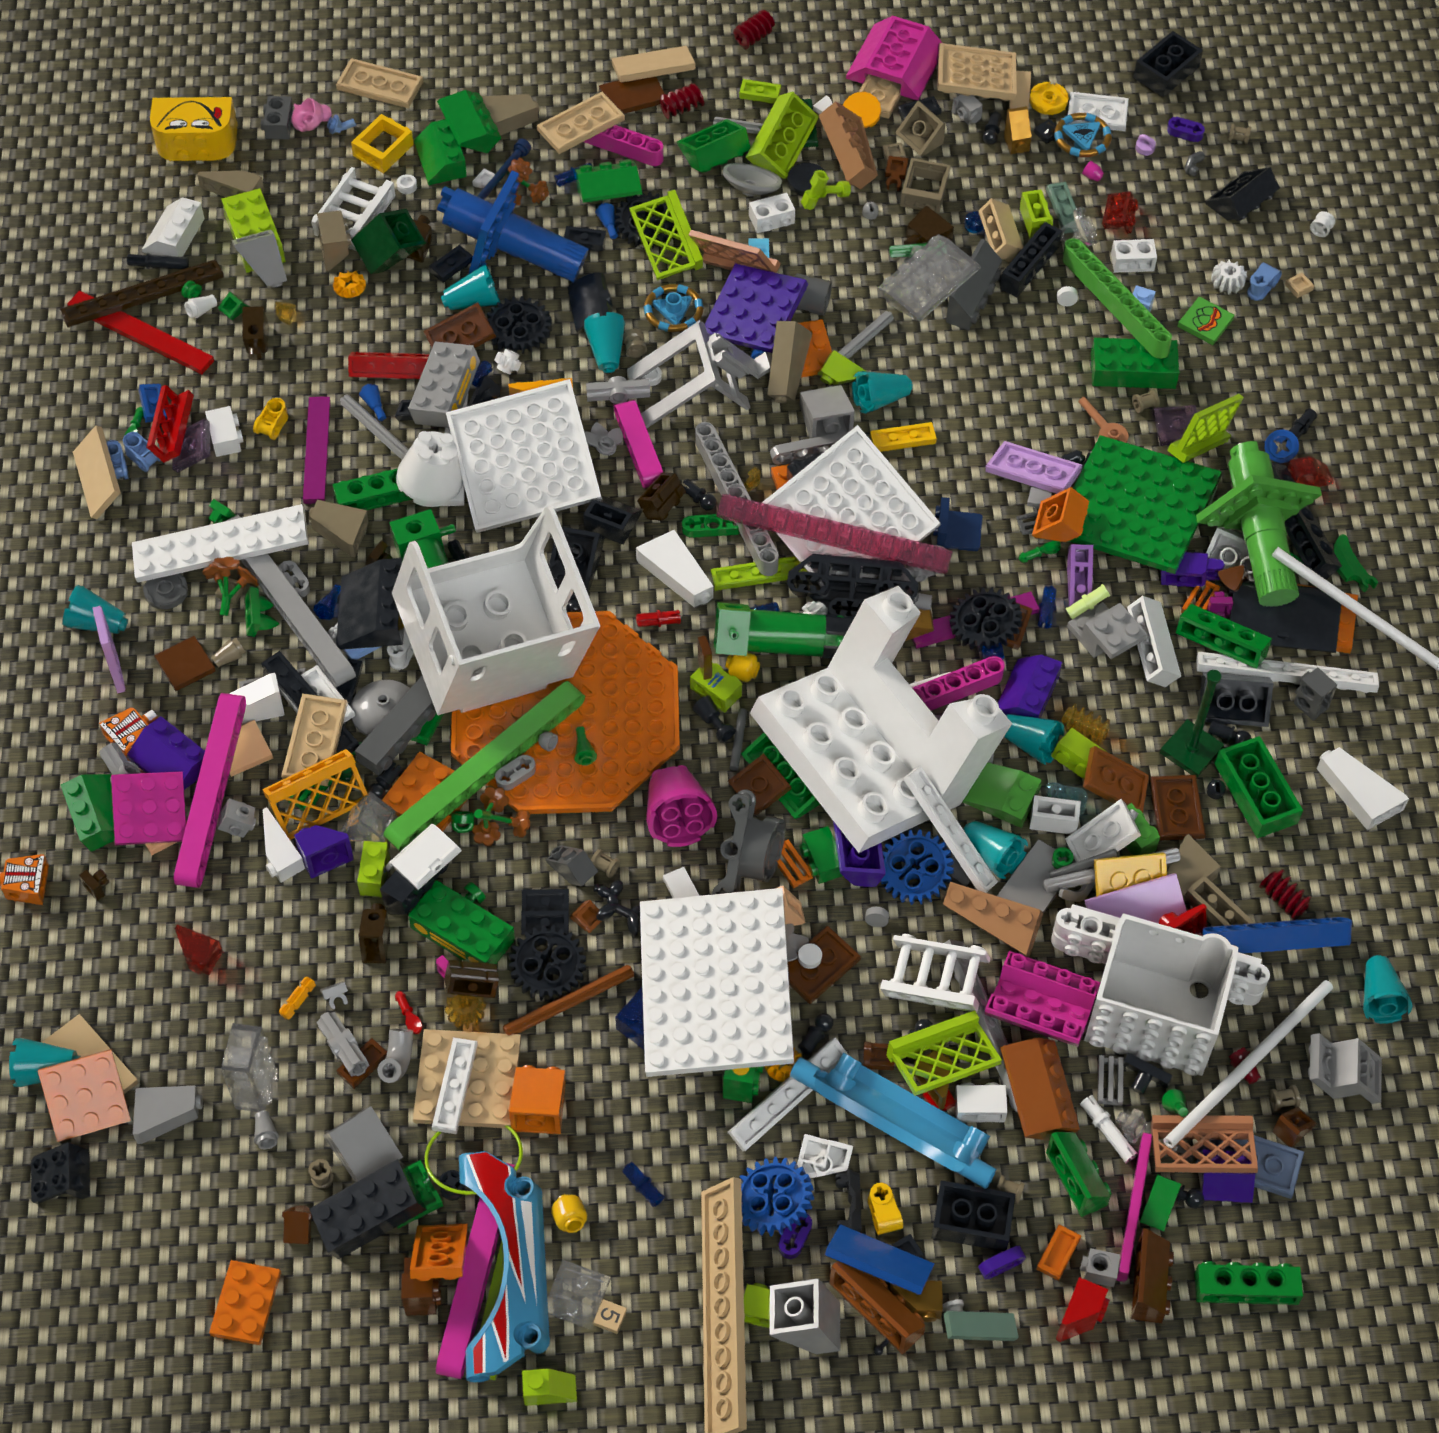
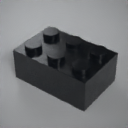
(1168, 64)
(973, 1216)

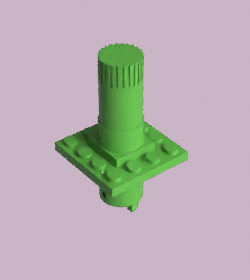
(1259, 509)

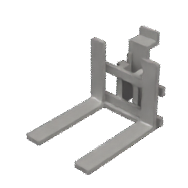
(728, 358)

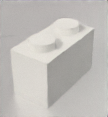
(223, 431)
(1054, 815)
(980, 1102)

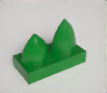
(254, 619)

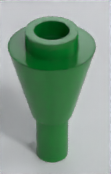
(584, 751)
(1175, 1102)

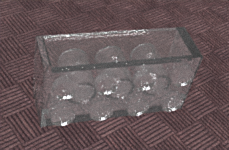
(249, 1068)

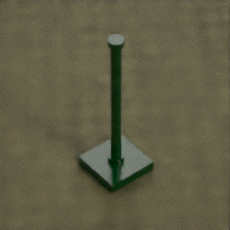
(1191, 745)

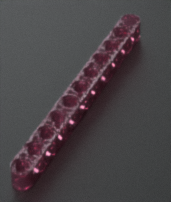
(834, 534)

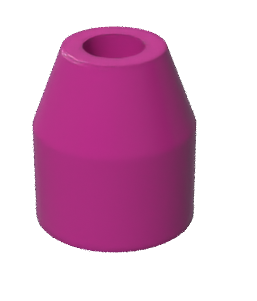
(1093, 171)

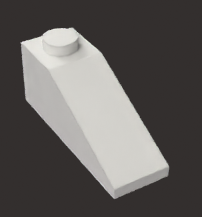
(281, 854)

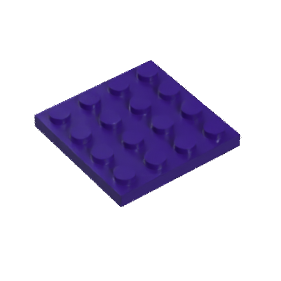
(752, 306)

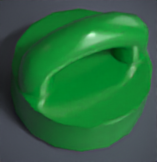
(462, 817)
(474, 893)

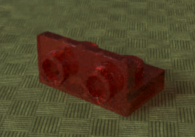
(1120, 211)

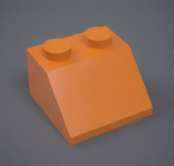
(1061, 516)

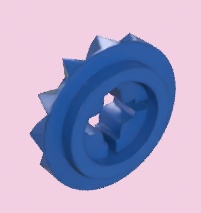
(1281, 436)

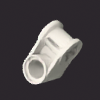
(400, 654)

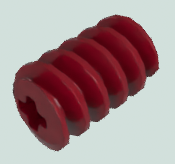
(754, 29)
(680, 99)
(1285, 893)

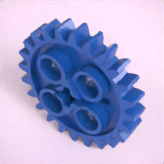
(929, 882)
(795, 1195)

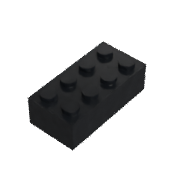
(367, 1209)

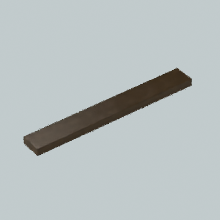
(140, 293)

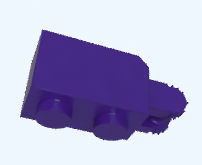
(1194, 571)

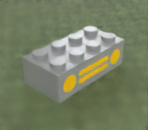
(443, 383)

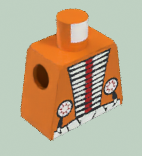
(126, 727)
(25, 879)

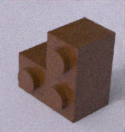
(419, 1296)

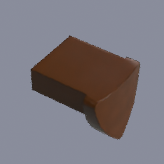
(1233, 577)
(875, 1056)
(297, 1225)

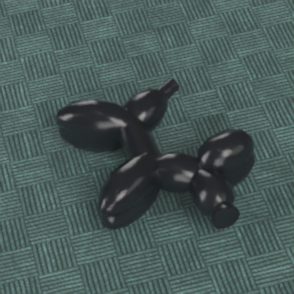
(613, 906)

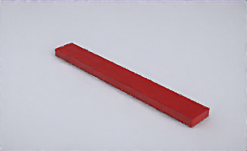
(151, 338)

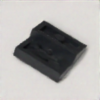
(545, 908)

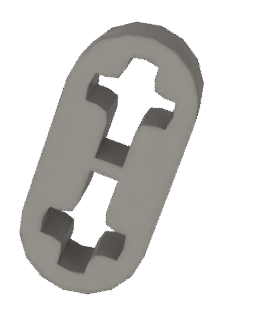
(298, 577)
(515, 772)

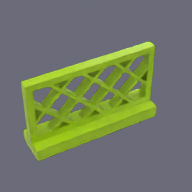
(682, 227)
(1206, 430)
(938, 1035)

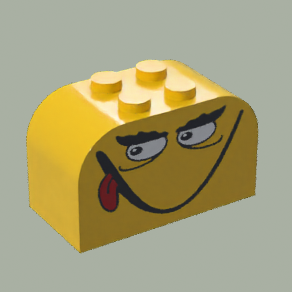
(194, 128)

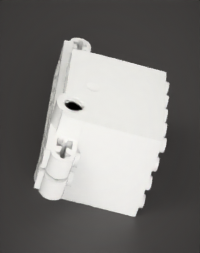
(1146, 985)

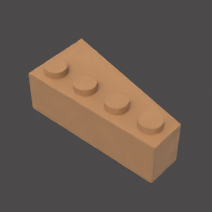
(849, 144)
(1000, 917)

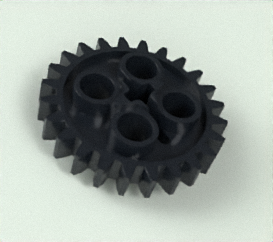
(626, 225)
(519, 324)
(985, 619)
(527, 955)

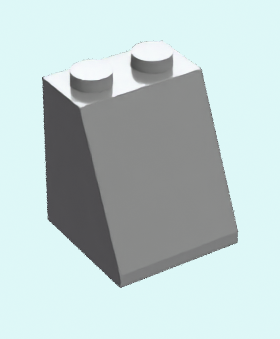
(826, 411)
(363, 1144)
(805, 1316)

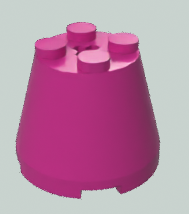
(678, 807)

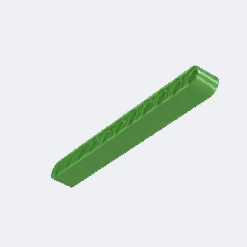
(484, 765)

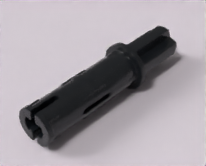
(155, 261)

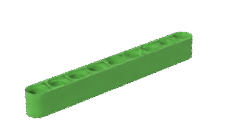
(1117, 298)

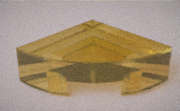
(285, 312)
(753, 480)

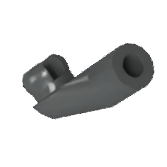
(1190, 167)

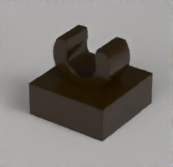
(378, 553)
(94, 883)

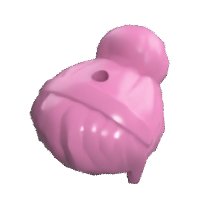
(309, 115)

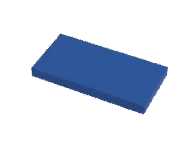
(879, 1259)

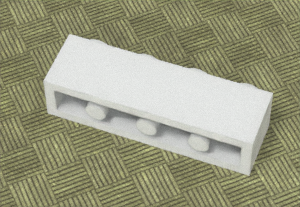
(1157, 650)

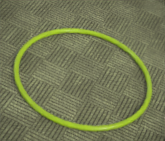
(460, 1191)

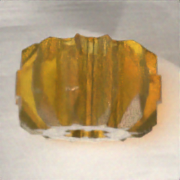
(465, 1010)

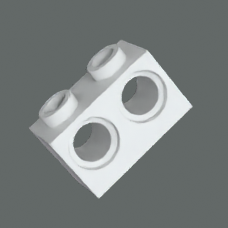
(771, 213)
(1133, 255)

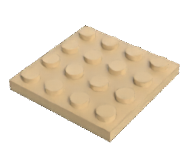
(977, 72)
(489, 1083)

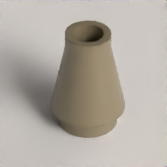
(228, 652)

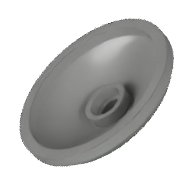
(751, 179)
(367, 703)

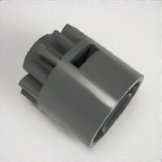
(816, 295)

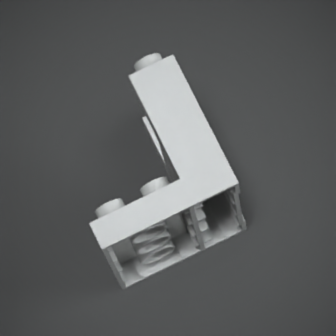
(865, 728)

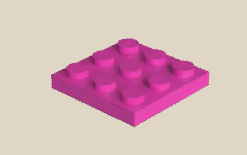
(148, 808)

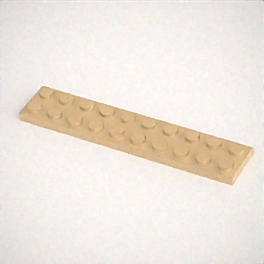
(723, 1308)

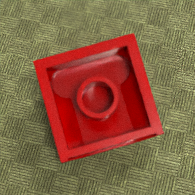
(1189, 921)

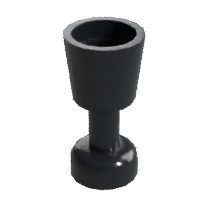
(709, 713)

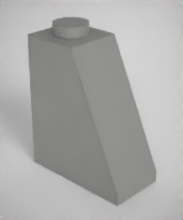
(263, 256)
(164, 1109)

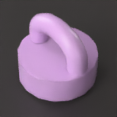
(1145, 145)

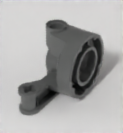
(757, 842)

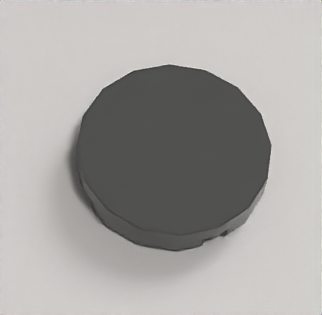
(166, 591)

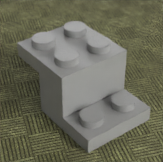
(1107, 630)
(1345, 1068)

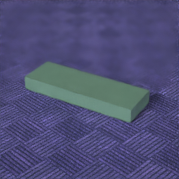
(1062, 203)
(980, 1326)

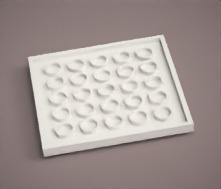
(523, 455)
(856, 488)

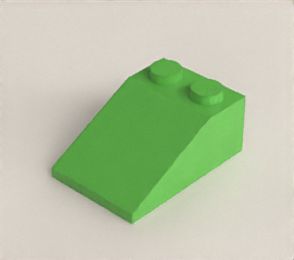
(1004, 793)

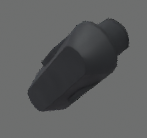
(851, 1181)

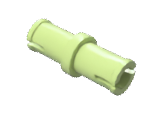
(1087, 602)

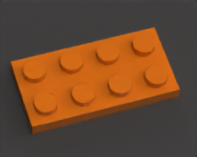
(439, 1252)

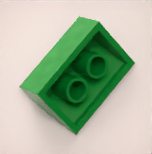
(470, 120)
(715, 145)
(440, 153)
(608, 181)
(91, 808)
(1078, 1172)

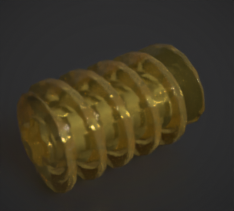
(1086, 724)

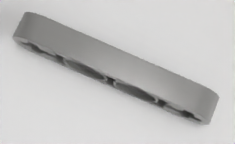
(790, 451)

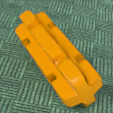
(297, 998)

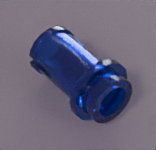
(483, 369)

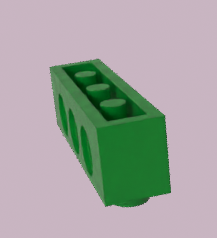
(370, 491)
(1223, 635)
(1211, 1291)

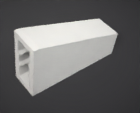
(676, 567)
(1360, 788)

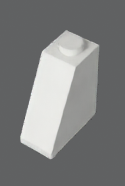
(262, 699)

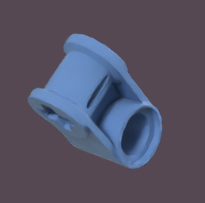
(1263, 281)
(137, 451)
(118, 459)

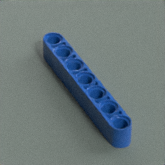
(1286, 934)

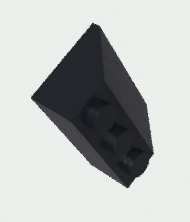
(1244, 194)
(1240, 700)
(401, 895)

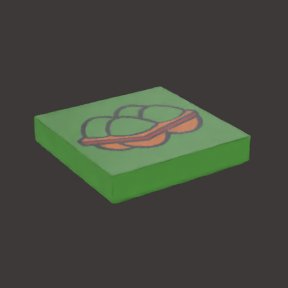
(1206, 320)

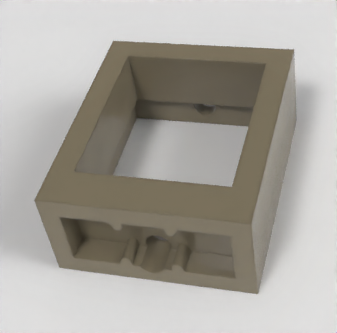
(919, 199)

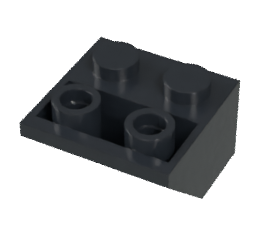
(611, 519)

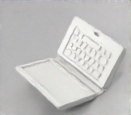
(424, 855)

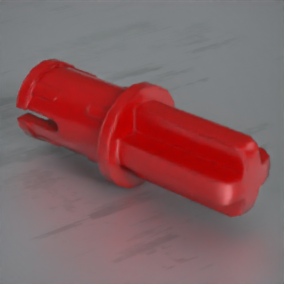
(658, 618)

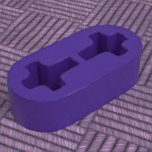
(1185, 129)
(800, 1238)
(1002, 1262)

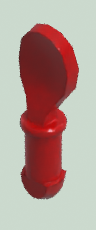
(412, 1021)

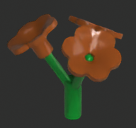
(222, 567)
(488, 832)

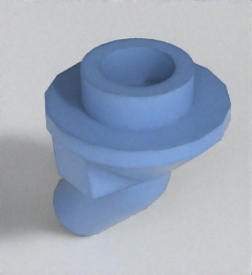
(335, 125)

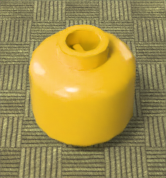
(743, 667)
(569, 1213)

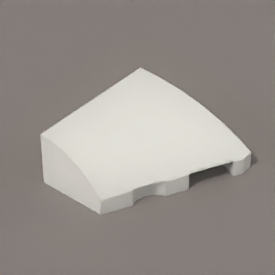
(823, 1156)

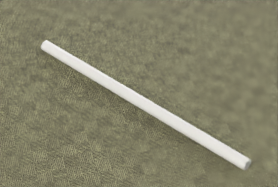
(1356, 608)
(1247, 1065)

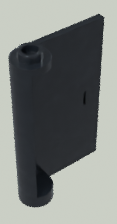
(1303, 624)

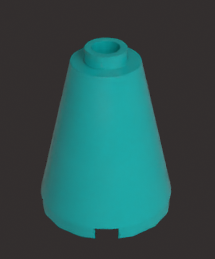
(471, 289)
(605, 339)
(877, 389)
(81, 616)
(1035, 736)
(998, 848)
(1384, 992)
(32, 1056)

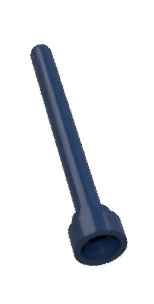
(521, 148)

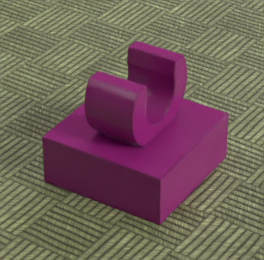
(1220, 605)

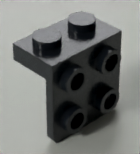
(60, 1172)

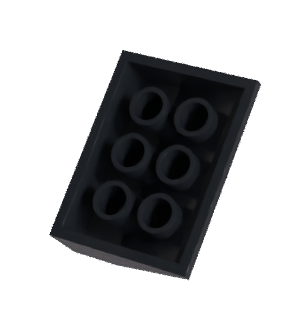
(368, 609)

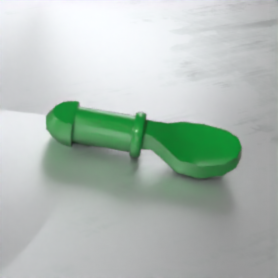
(135, 423)
(1048, 548)

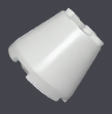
(430, 470)

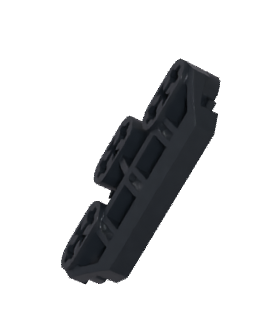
(848, 589)

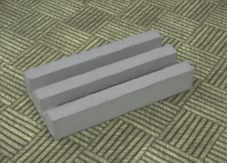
(1111, 1062)

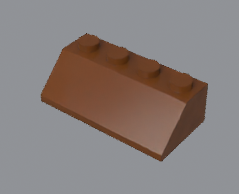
(1039, 1088)
(878, 1305)

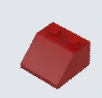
(1084, 1309)

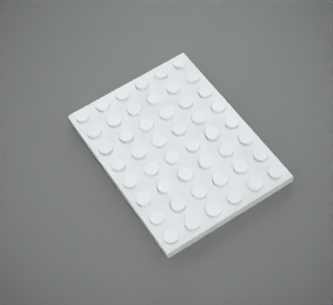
(715, 983)

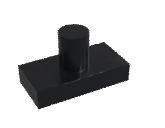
(485, 391)
(1146, 1073)

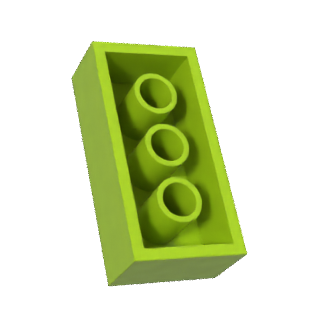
(249, 215)

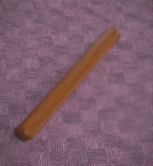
(568, 1000)

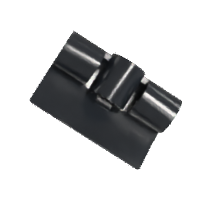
(588, 297)

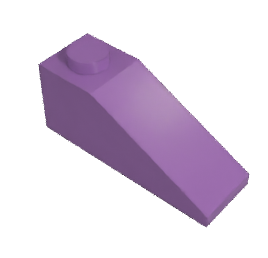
(1079, 571)

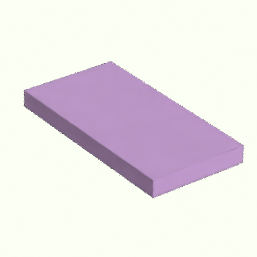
(1033, 468)
(109, 649)
(1144, 900)

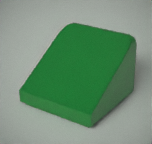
(232, 306)

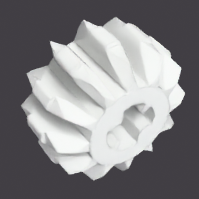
(1228, 277)

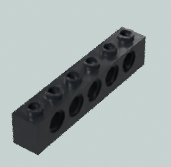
(1308, 535)

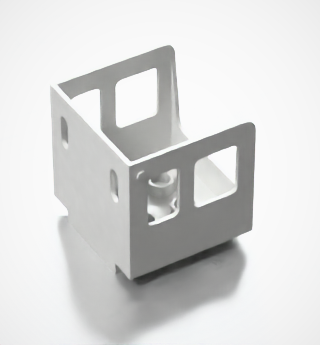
(494, 620)

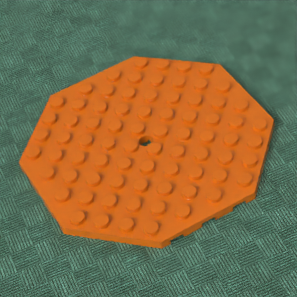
(626, 716)

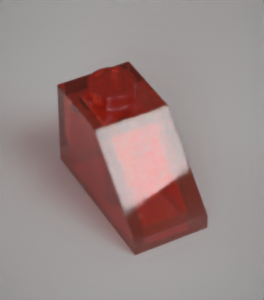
(1310, 472)
(199, 950)

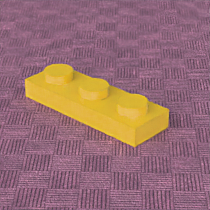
(903, 437)

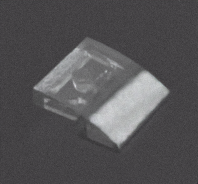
(577, 1294)

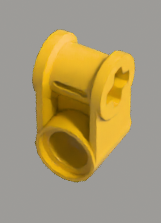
(271, 418)
(884, 1212)

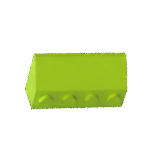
(783, 135)

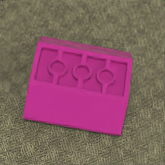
(899, 53)
(1043, 998)

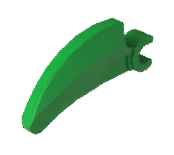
(1351, 567)

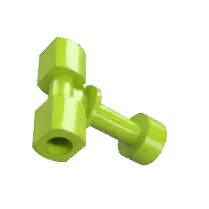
(820, 189)

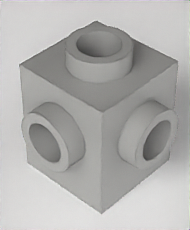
(236, 818)

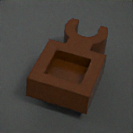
(896, 171)

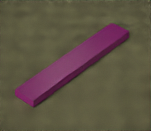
(316, 450)
(942, 627)

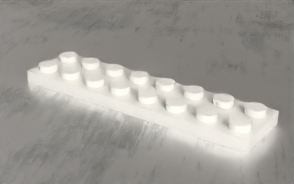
(233, 538)

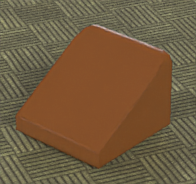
(586, 915)

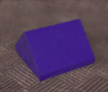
(1228, 1186)

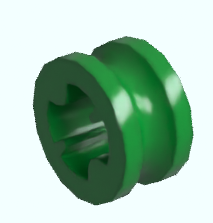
(191, 290)
(1062, 852)

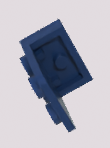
(957, 528)

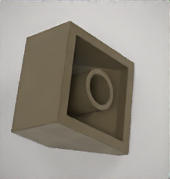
(333, 237)

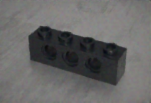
(1030, 259)

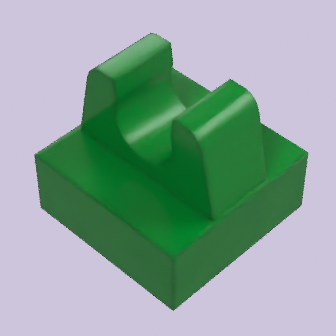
(220, 512)

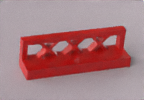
(386, 365)
(173, 427)

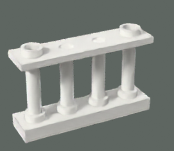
(380, 202)
(941, 995)

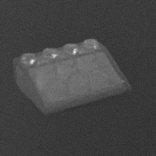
(928, 278)

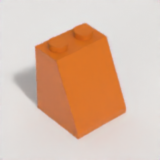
(537, 1100)

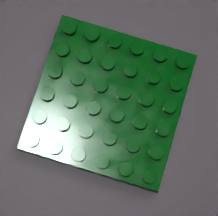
(1142, 503)

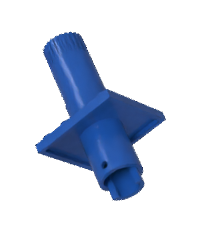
(501, 229)

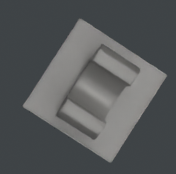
(334, 991)

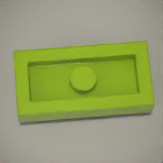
(759, 91)

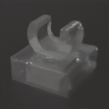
(1132, 1124)

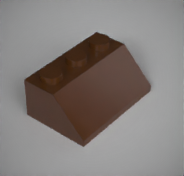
(1151, 1278)

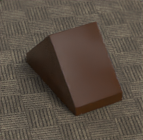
(1293, 1126)

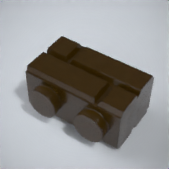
(661, 496)
(471, 979)

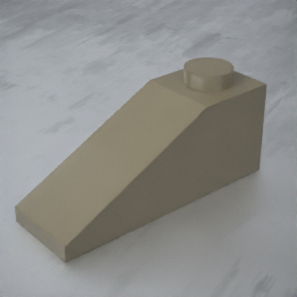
(229, 182)

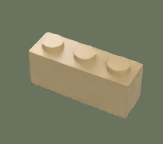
(1001, 229)

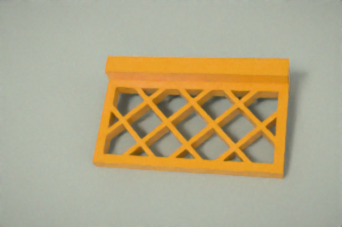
(313, 776)

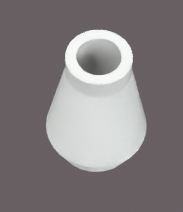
(198, 306)

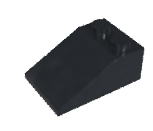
(586, 550)

